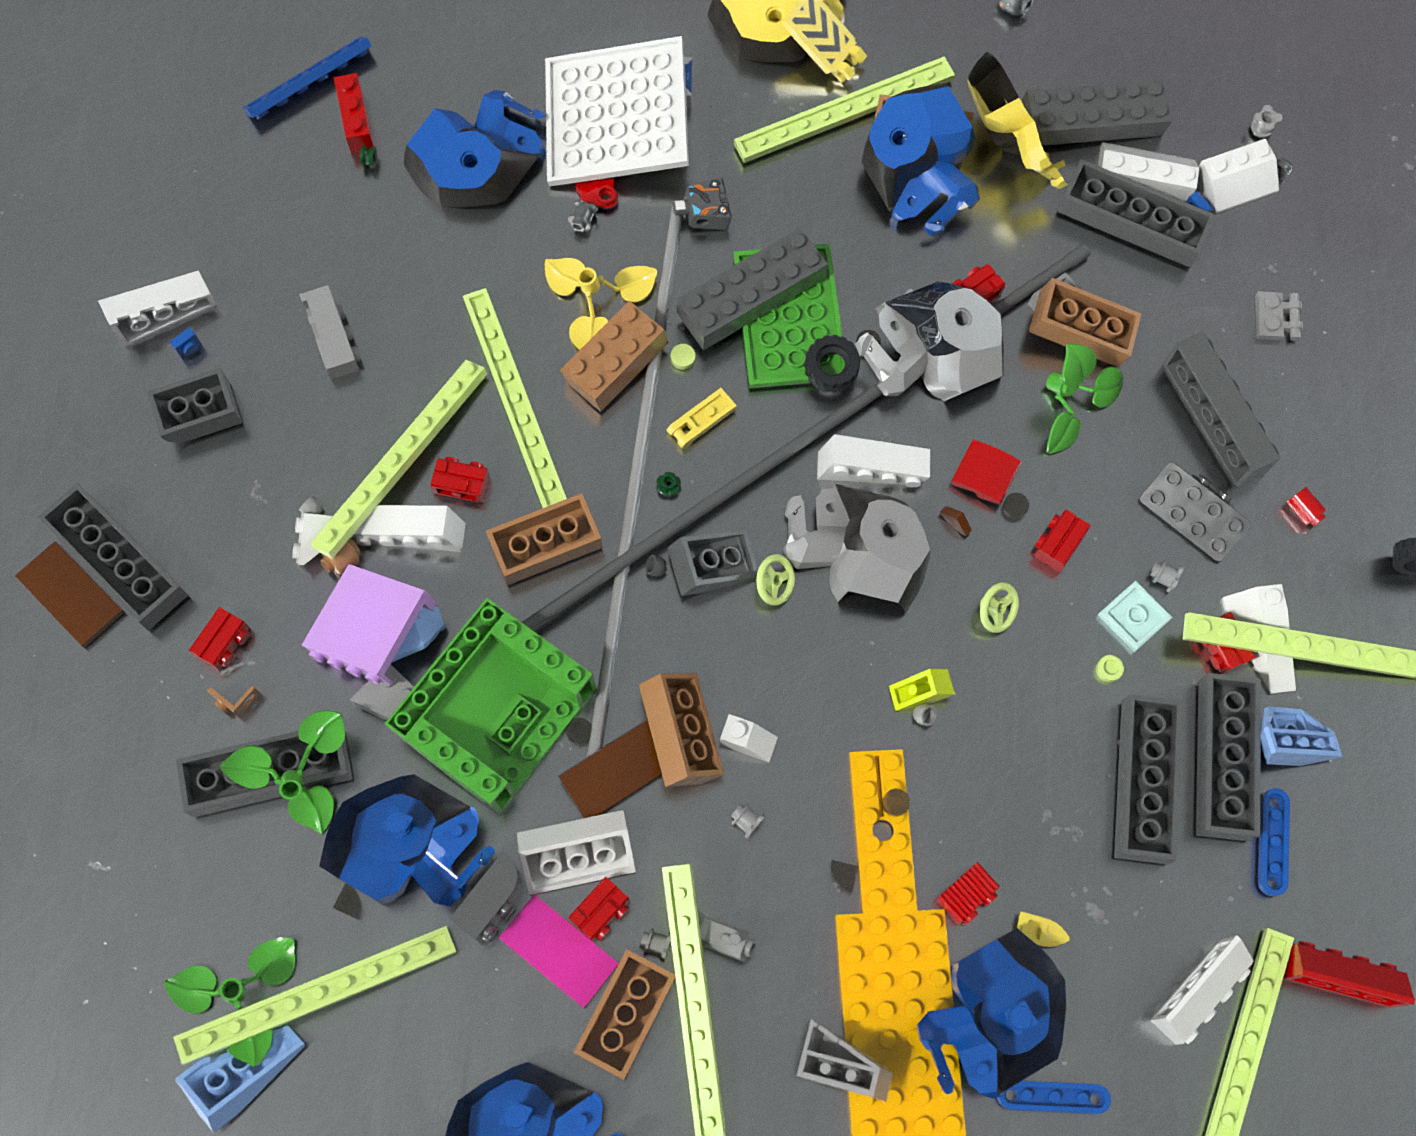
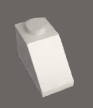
(748, 738)

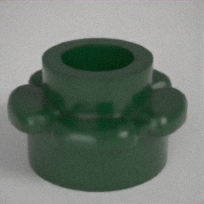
(669, 490)

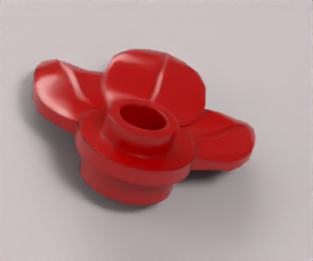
(594, 192)

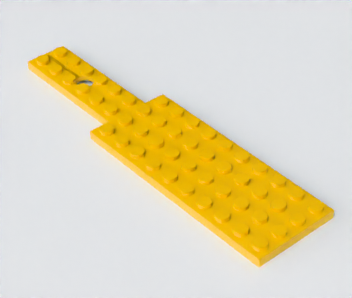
(894, 969)

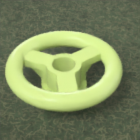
(770, 580)
(996, 607)

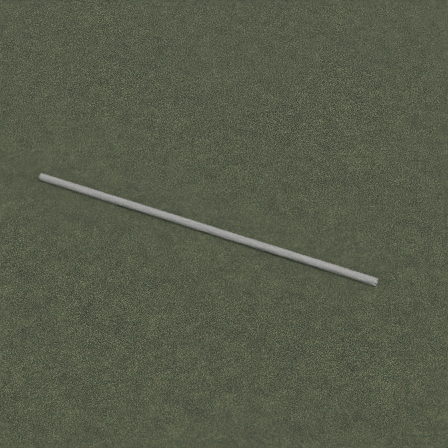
(633, 495)

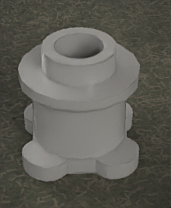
(1264, 121)
(1166, 574)
(747, 819)
(655, 944)

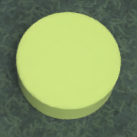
(682, 356)
(1109, 668)

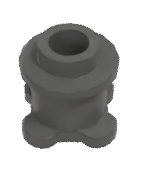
(583, 216)

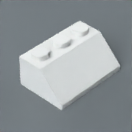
(1239, 176)

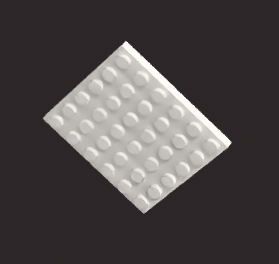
(616, 111)

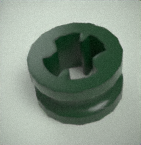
(368, 156)

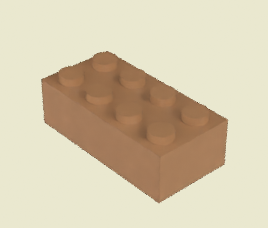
(1079, 317)
(614, 356)
(544, 539)
(681, 729)
(625, 1014)

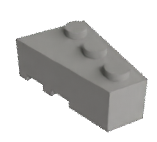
(330, 332)
(382, 698)
(841, 1065)

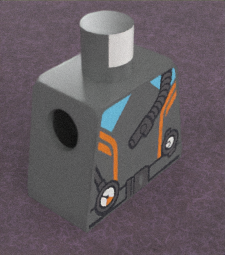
(705, 205)

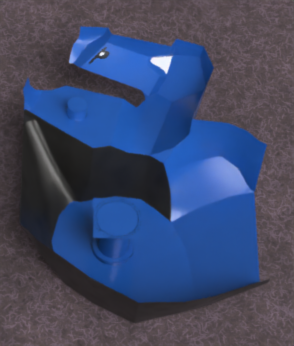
(915, 152)
(472, 163)
(403, 833)
(1008, 1016)
(527, 1104)

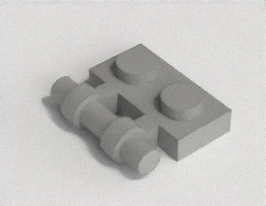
(1270, 316)

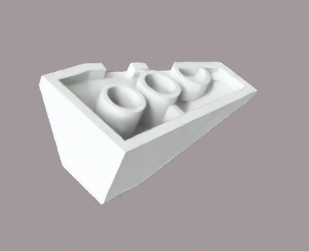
(1265, 607)

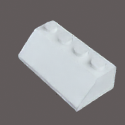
(1158, 171)
(575, 852)
(1203, 990)

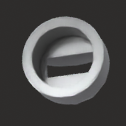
(311, 505)
(924, 714)

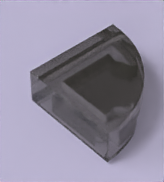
(844, 875)
(349, 902)

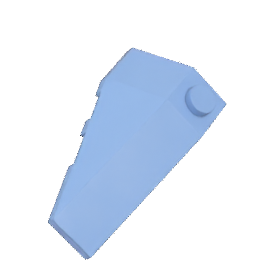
(225, 1085)

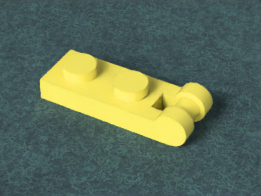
(702, 418)

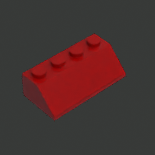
(1348, 976)

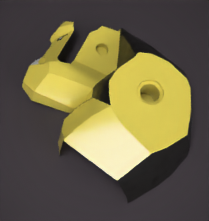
(755, 31)
(1008, 119)

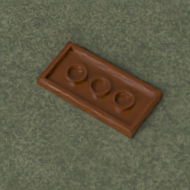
(69, 594)
(613, 771)

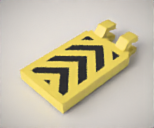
(823, 37)

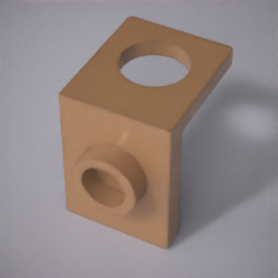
(239, 708)

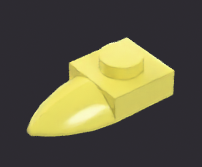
(1042, 930)

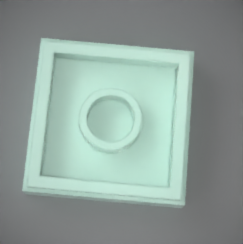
(1135, 616)

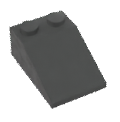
(712, 561)

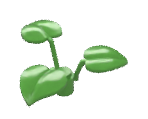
(1078, 364)
(308, 807)
(194, 986)

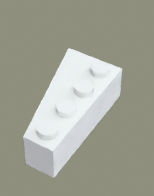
(156, 306)
(872, 462)

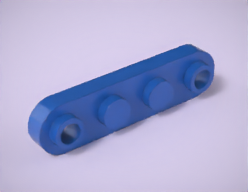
(1274, 842)
(1056, 1097)

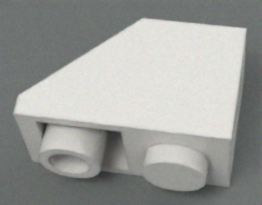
(308, 527)

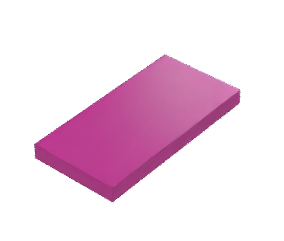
(559, 951)

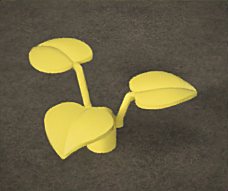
(568, 273)

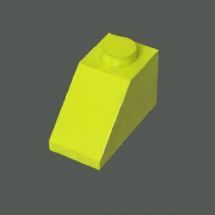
(922, 688)

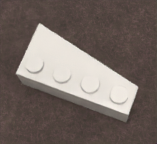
(412, 527)

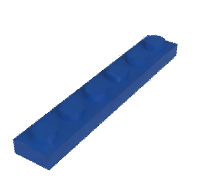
(300, 82)

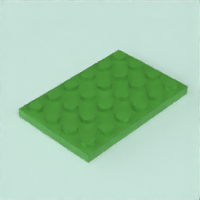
(780, 338)

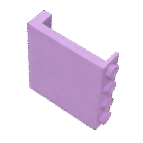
(365, 623)

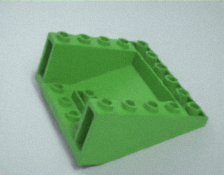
(493, 705)

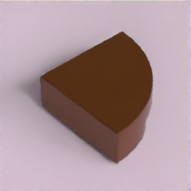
(956, 520)

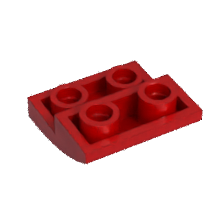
(986, 471)

